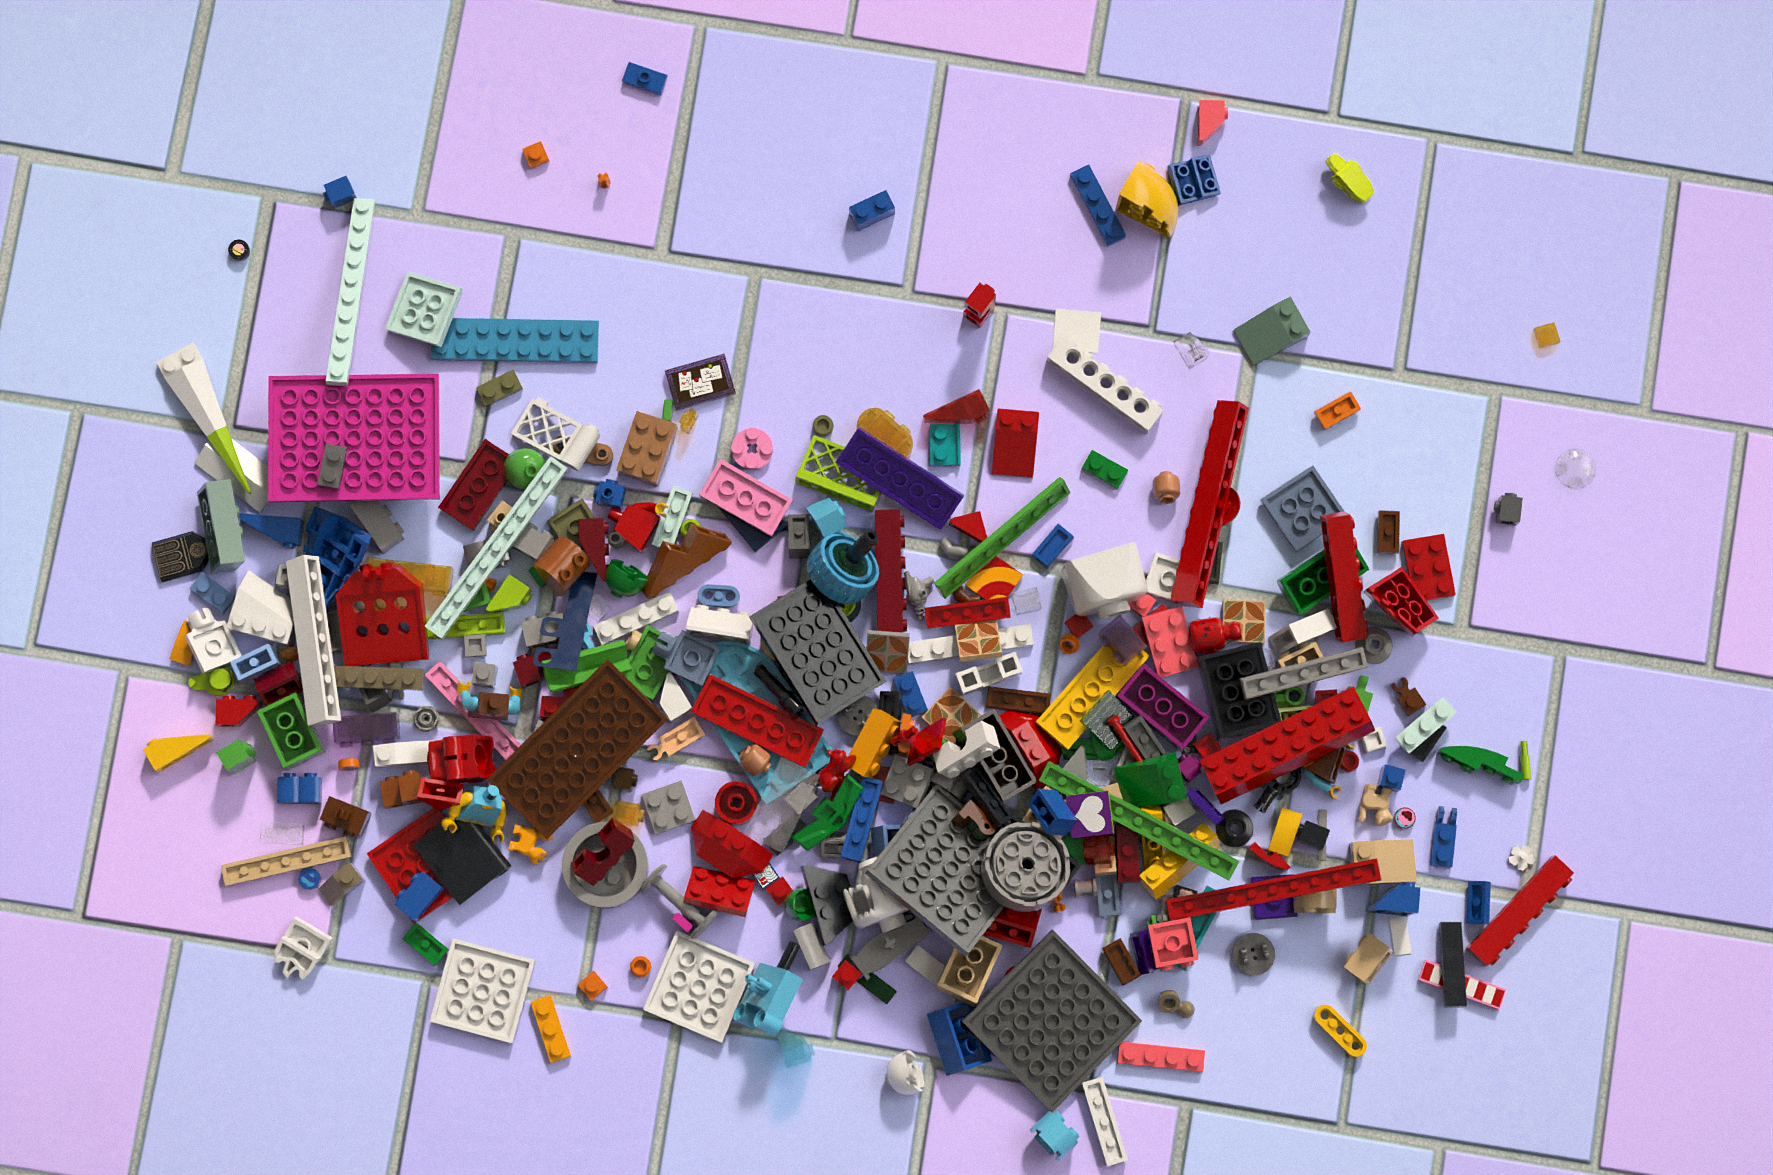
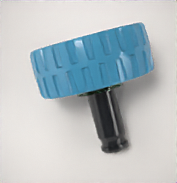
(844, 566)

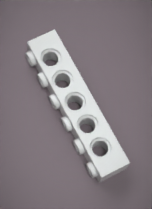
(1068, 347)

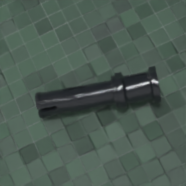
(786, 698)

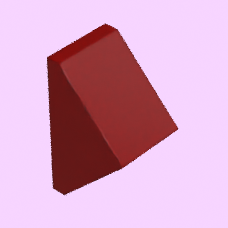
(970, 525)
(440, 793)

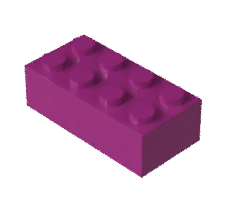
(1162, 707)

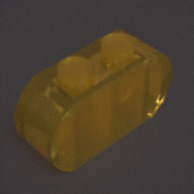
(884, 428)

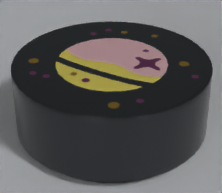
(239, 250)

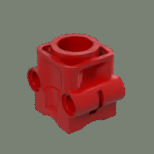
(461, 758)

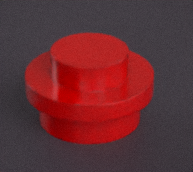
(1350, 761)

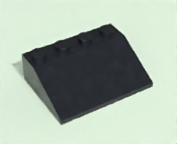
(1228, 708)

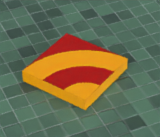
(994, 580)

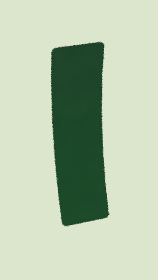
(874, 984)

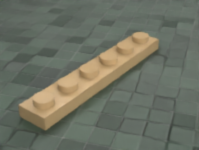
(286, 861)

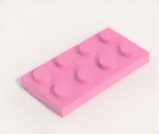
(745, 497)

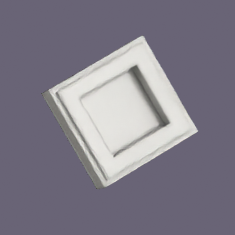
(1374, 741)

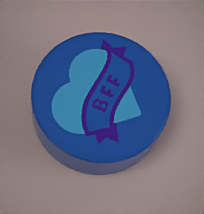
(309, 878)

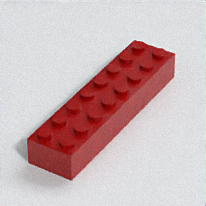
(1287, 745)

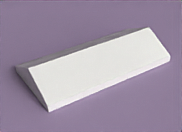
(254, 470)

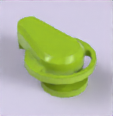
(214, 681)

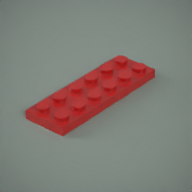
(757, 721)

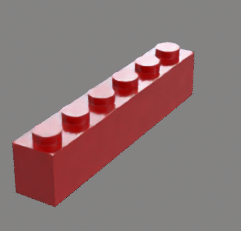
(1343, 576)
(1520, 910)

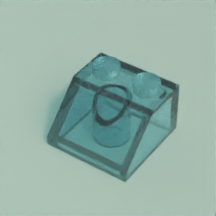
(794, 1048)

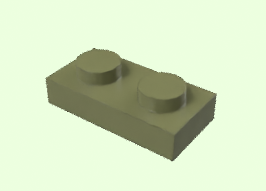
(499, 388)

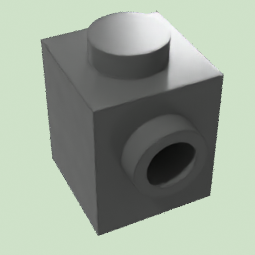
(1508, 509)

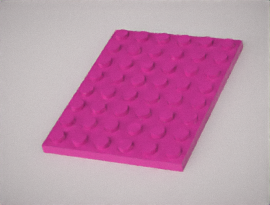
(381, 419)

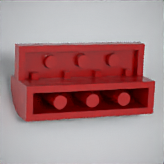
(1015, 926)

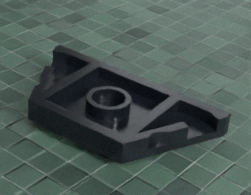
(827, 900)

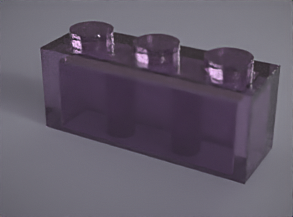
(367, 729)

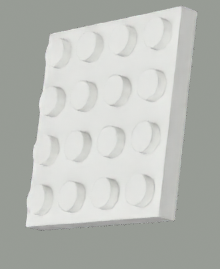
(699, 986)
(482, 990)

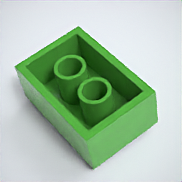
(289, 731)

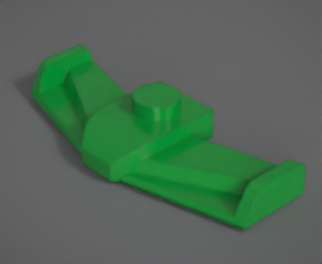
(1093, 748)
(830, 814)

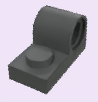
(799, 535)
(375, 698)

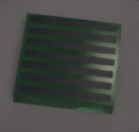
(1096, 719)

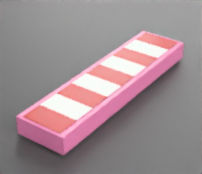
(1475, 988)

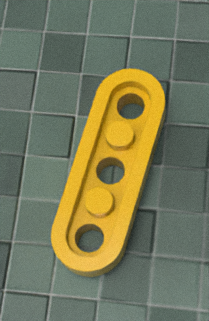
(1349, 1033)

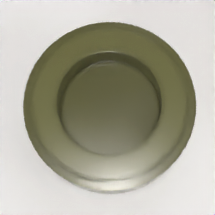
(823, 425)

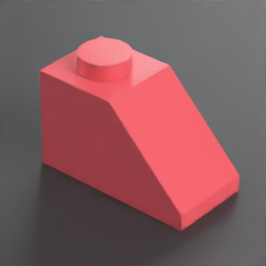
(1210, 118)

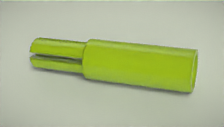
(1525, 761)

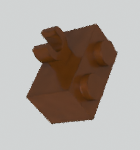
(345, 816)

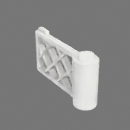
(578, 445)

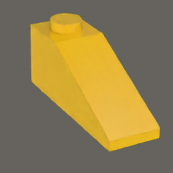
(168, 751)

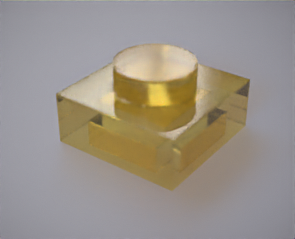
(1546, 335)
(688, 420)

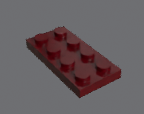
(476, 486)

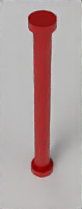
(1114, 721)

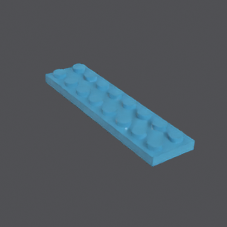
(520, 340)

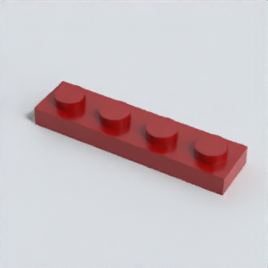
(967, 612)

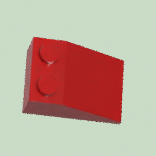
(1015, 443)

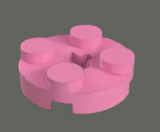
(764, 448)

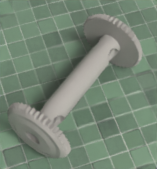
(676, 899)

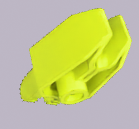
(1350, 178)

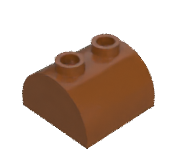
(562, 565)

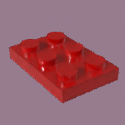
(1429, 566)
(719, 891)

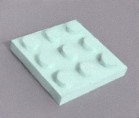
(424, 309)

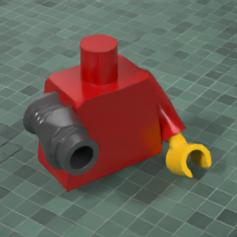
(635, 524)

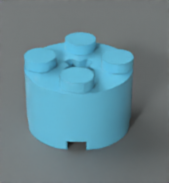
(1055, 1135)

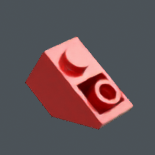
(235, 712)

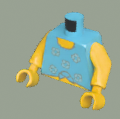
(480, 807)

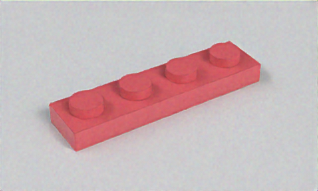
(1161, 1056)

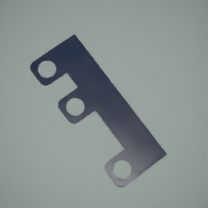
(571, 628)

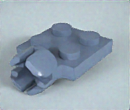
(686, 655)

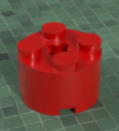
(724, 801)

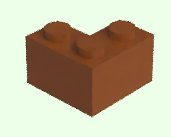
(401, 790)

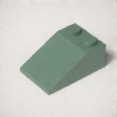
(1272, 331)

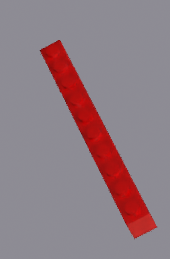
(1209, 504)

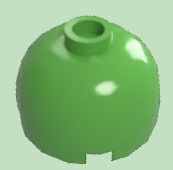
(522, 467)

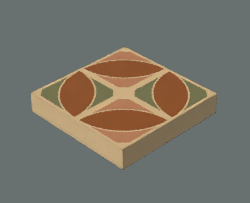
(1249, 615)
(978, 640)
(954, 709)

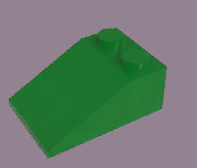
(1151, 781)

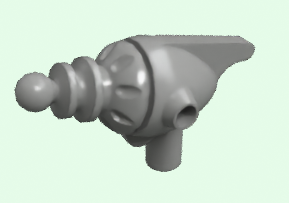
(917, 592)

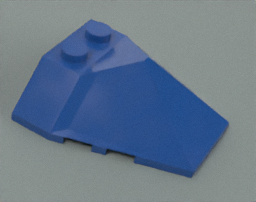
(339, 548)

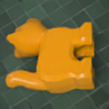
(527, 843)

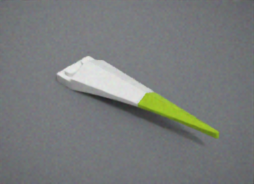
(190, 381)

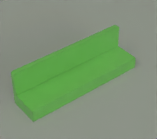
(588, 663)

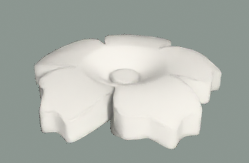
(1521, 857)

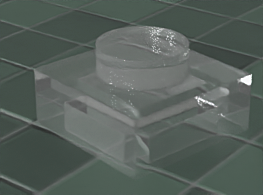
(598, 608)

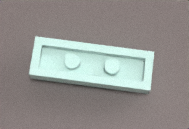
(670, 526)
(1425, 725)

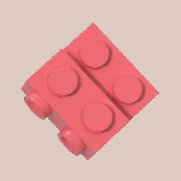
(1173, 943)

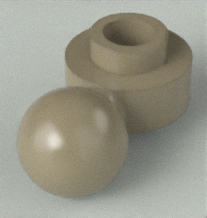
(1185, 1008)

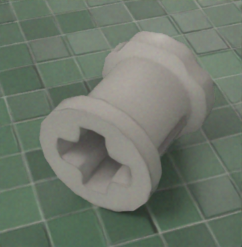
(1085, 887)

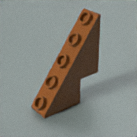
(677, 561)

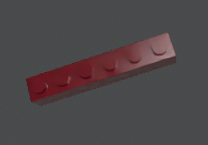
(890, 563)

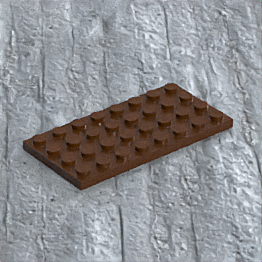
(577, 749)

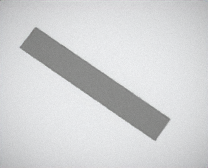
(1322, 821)

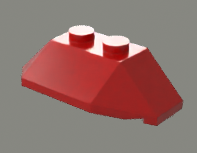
(1032, 742)
(728, 847)

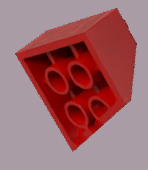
(1402, 602)

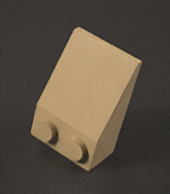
(1394, 857)

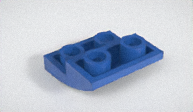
(1194, 179)

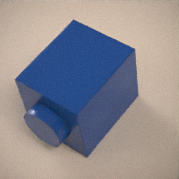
(339, 192)
(1391, 777)

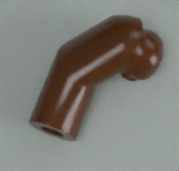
(961, 596)

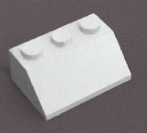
(720, 624)

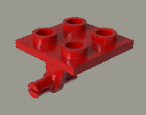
(922, 742)

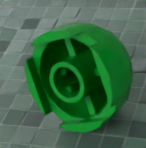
(623, 579)

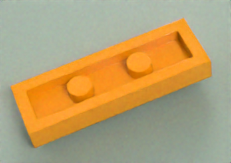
(550, 1028)

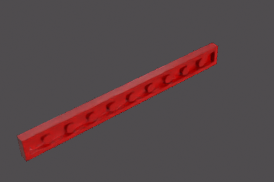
(1274, 889)

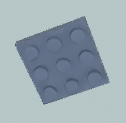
(1299, 505)

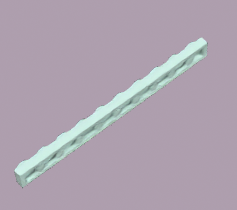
(350, 292)
(496, 547)

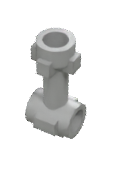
(1164, 915)

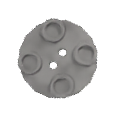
(846, 715)
(1244, 956)

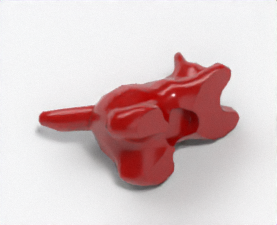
(833, 774)

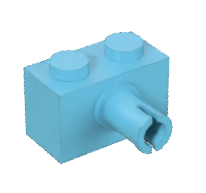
(827, 516)

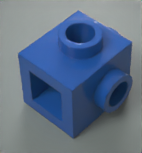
(610, 494)

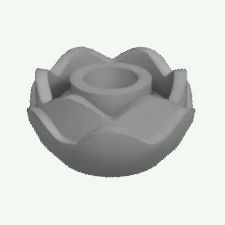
(419, 718)

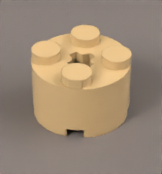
(1316, 903)

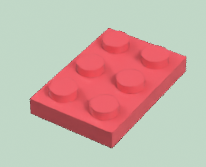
(1169, 641)

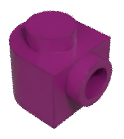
(1189, 767)

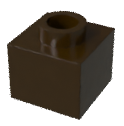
(625, 779)

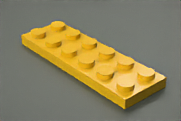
(1100, 674)

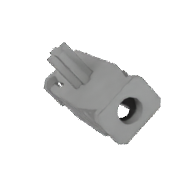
(889, 946)

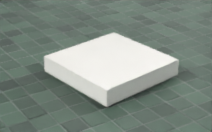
(1162, 576)

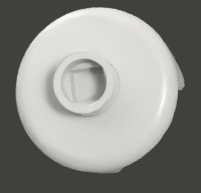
(873, 904)

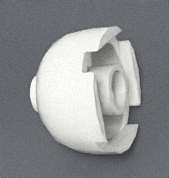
(904, 1074)

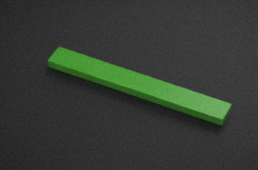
(1002, 537)

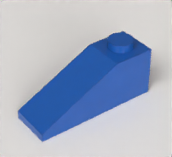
(281, 529)

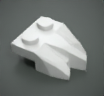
(301, 947)

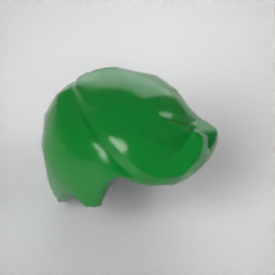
(798, 905)

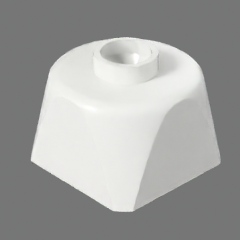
(1105, 581)

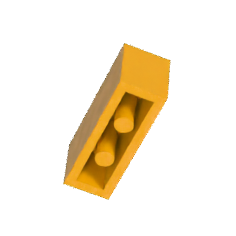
(874, 742)

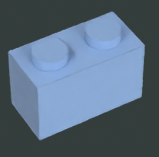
(255, 663)

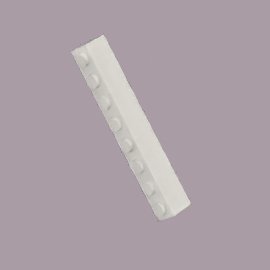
(313, 641)

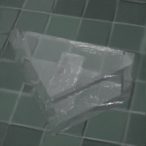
(1191, 350)

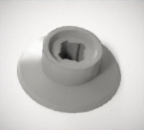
(1384, 649)

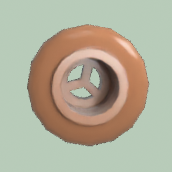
(1166, 487)
(755, 760)

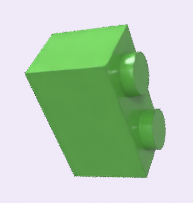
(237, 756)

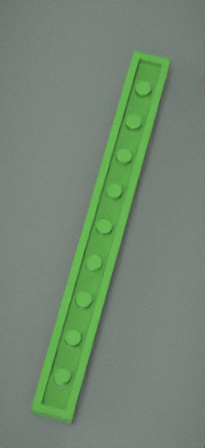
(1145, 823)

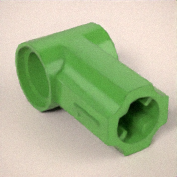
(1283, 700)

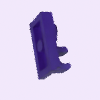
(1142, 950)

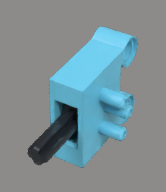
(769, 994)

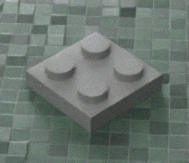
(907, 782)
(668, 807)

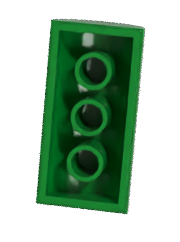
(1309, 583)

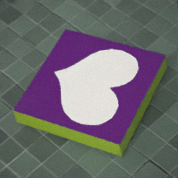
(1092, 814)

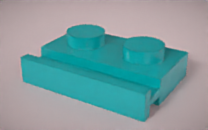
(945, 445)

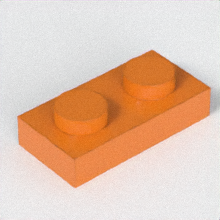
(1337, 410)

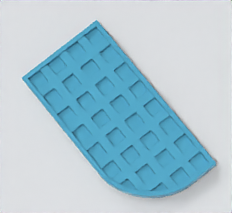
(736, 665)

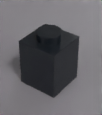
(1312, 835)

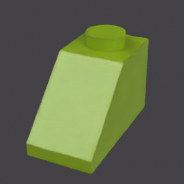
(510, 596)

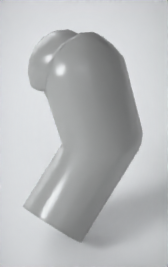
(952, 551)

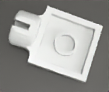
(210, 641)

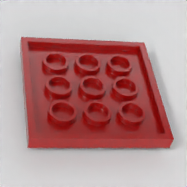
(400, 860)

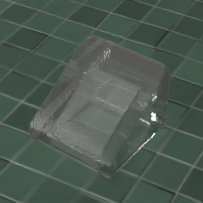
(1099, 772)

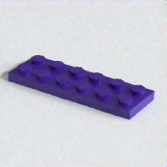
(899, 478)

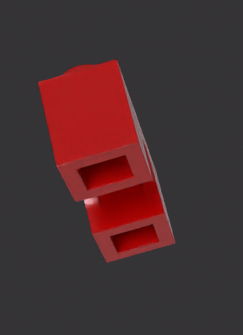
(980, 304)

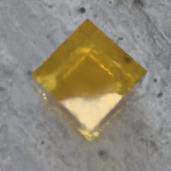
(628, 813)

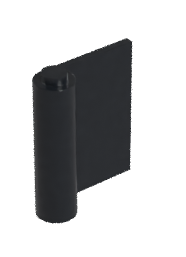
(462, 859)

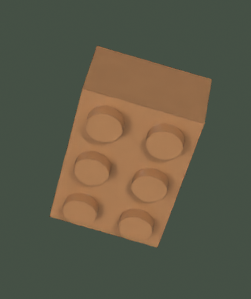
(647, 448)

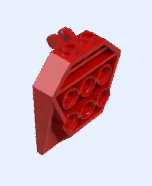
(378, 647)

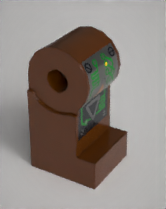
(975, 821)

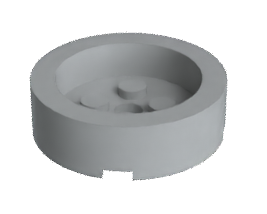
(619, 884)
(1019, 887)

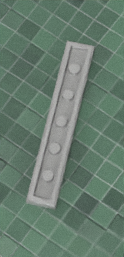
(1303, 673)

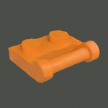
(904, 748)

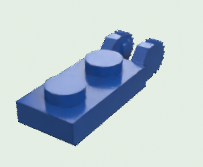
(1444, 839)

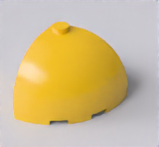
(1149, 200)

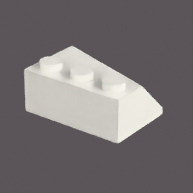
(262, 612)

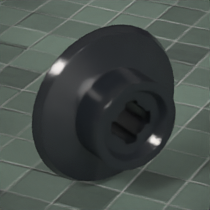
(1227, 835)

